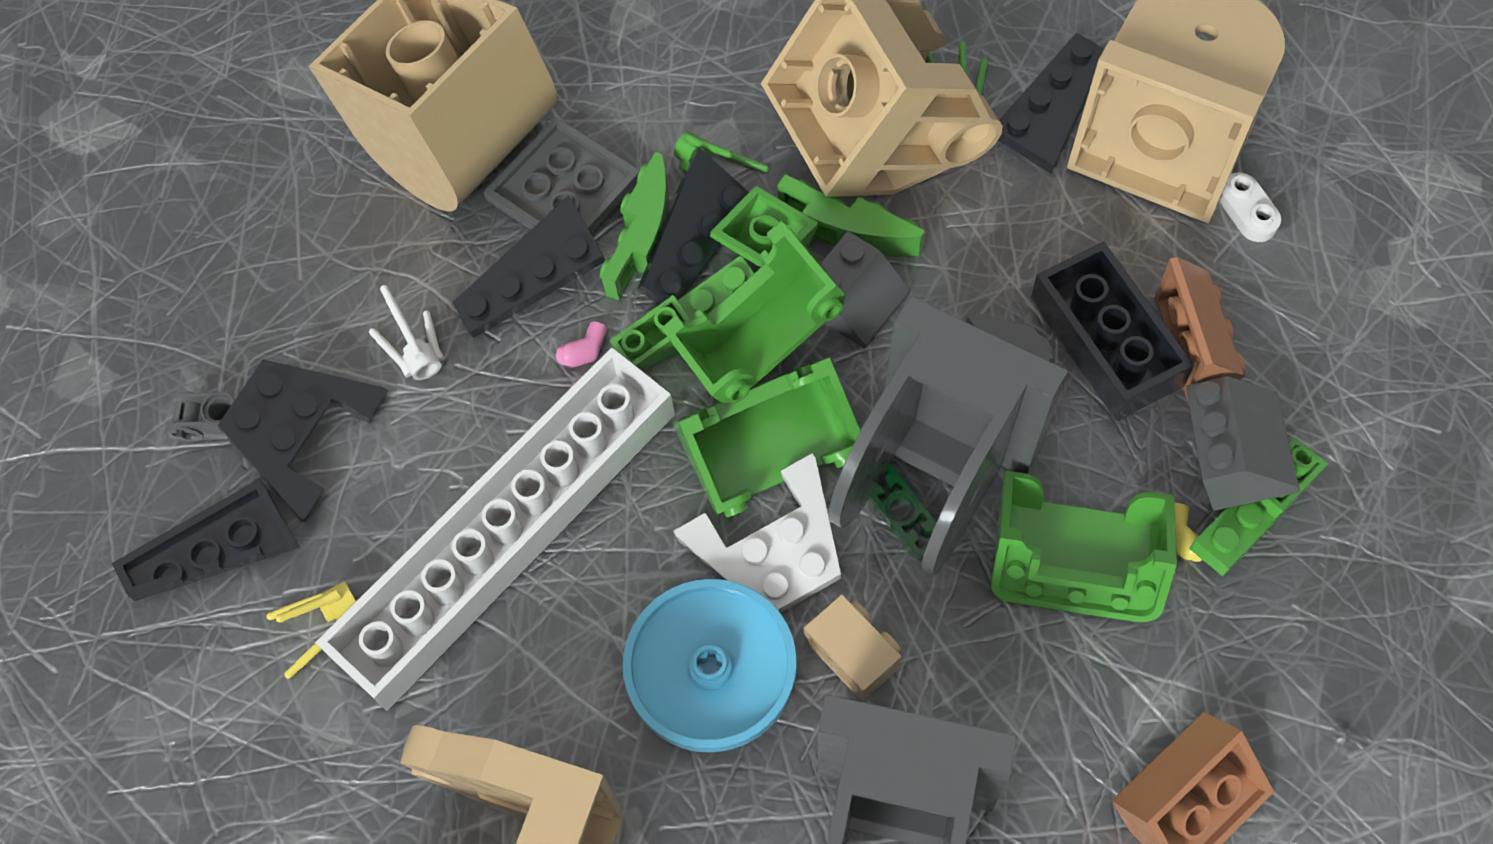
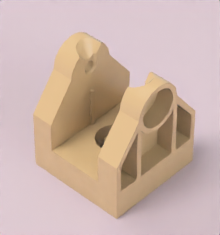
(870, 104)
(551, 796)

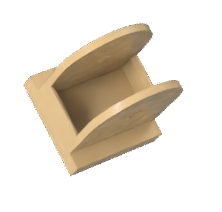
(1176, 108)

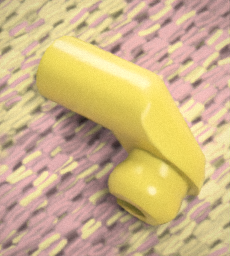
(1184, 534)

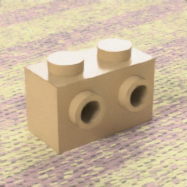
(853, 646)

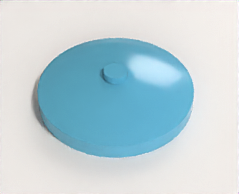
(709, 665)

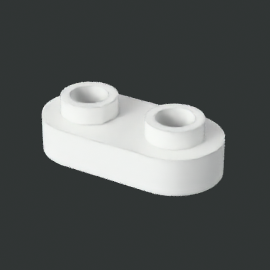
(1245, 205)

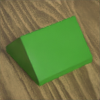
(753, 217)

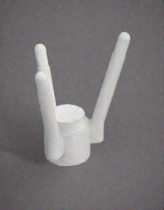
(419, 358)

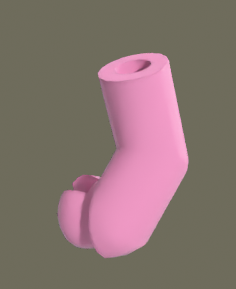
(583, 350)

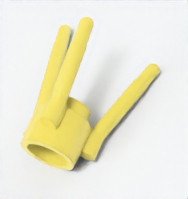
(333, 605)

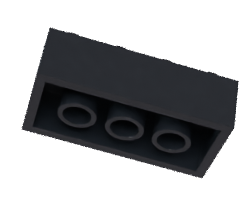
(1111, 331)

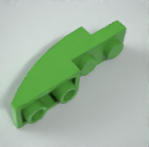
(644, 219)
(864, 219)
(645, 341)
(1244, 525)

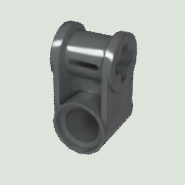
(198, 416)

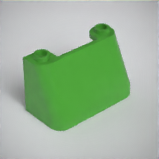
(759, 319)
(748, 443)
(1082, 555)

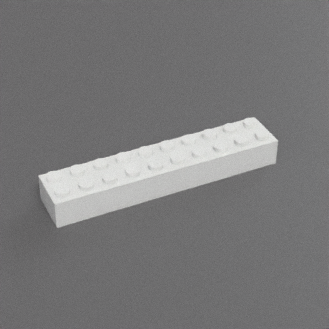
(497, 528)

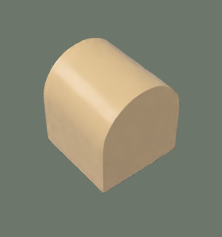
(437, 90)

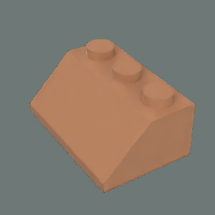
(1193, 315)
(1195, 787)

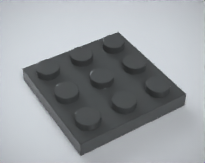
(560, 165)

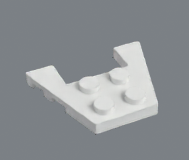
(782, 559)

